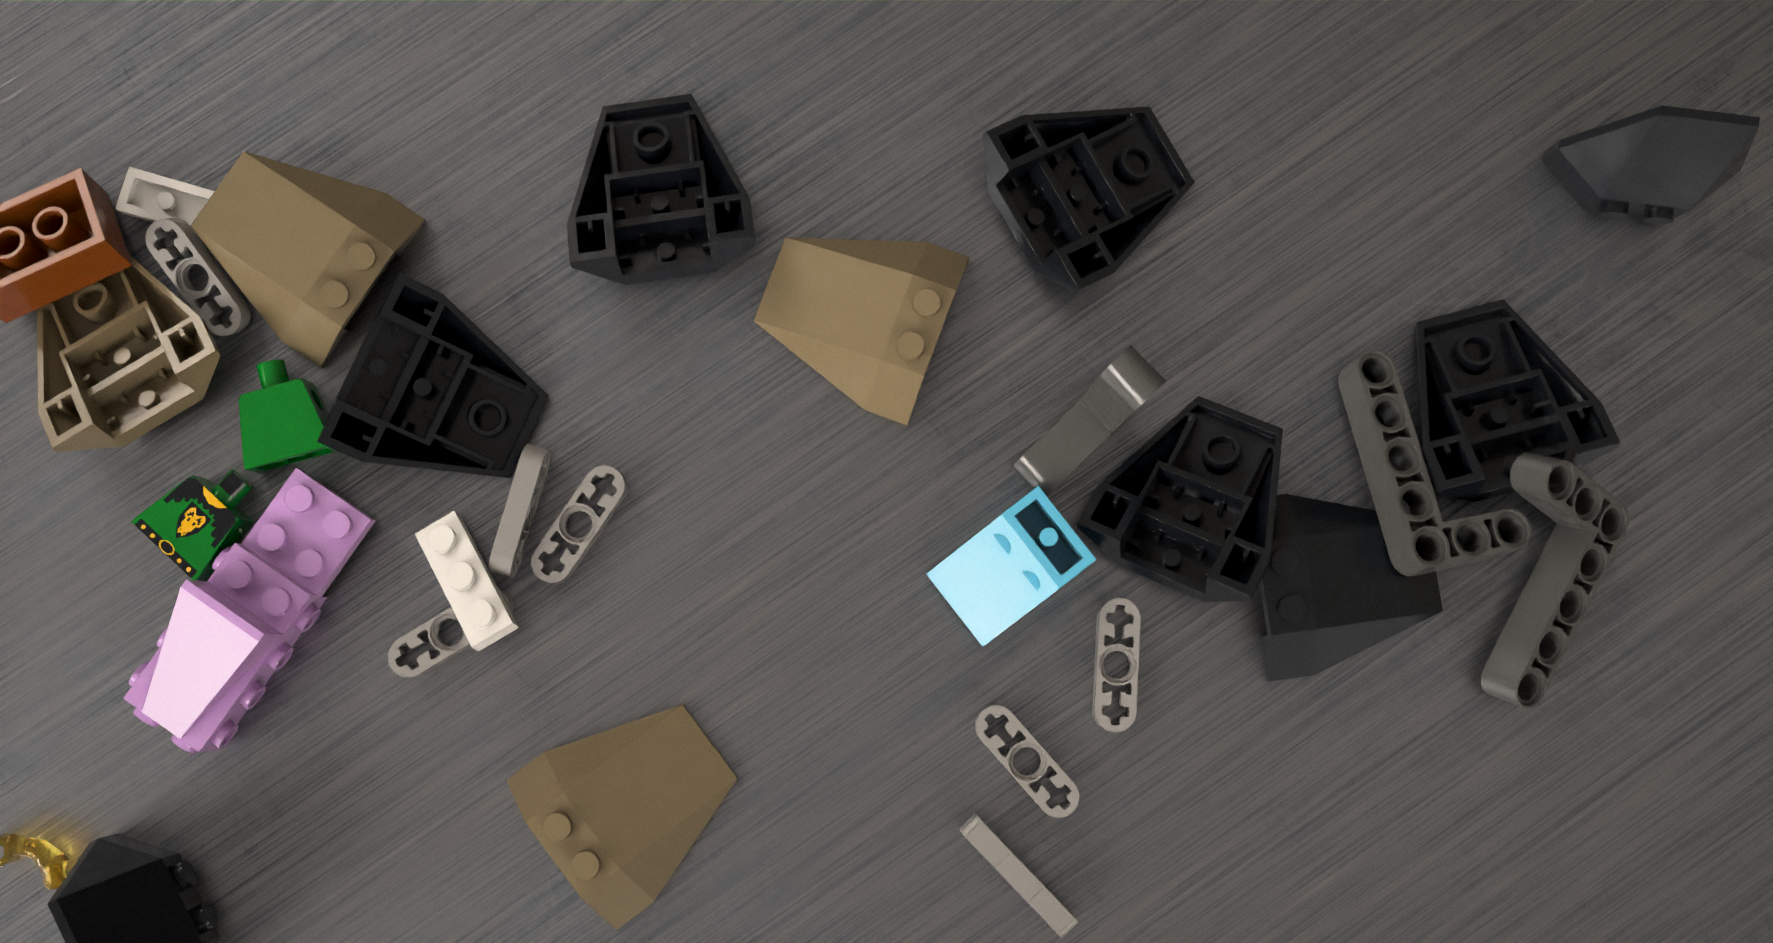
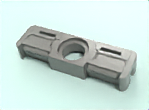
(1018, 875)

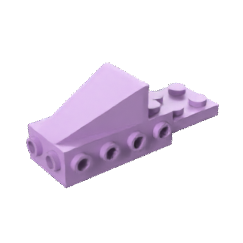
(247, 616)

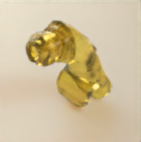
(49, 859)

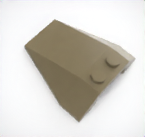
(303, 246)
(863, 314)
(119, 361)
(624, 807)

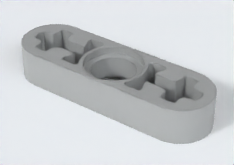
(178, 273)
(519, 510)
(599, 522)
(1107, 629)
(415, 639)
(1058, 779)

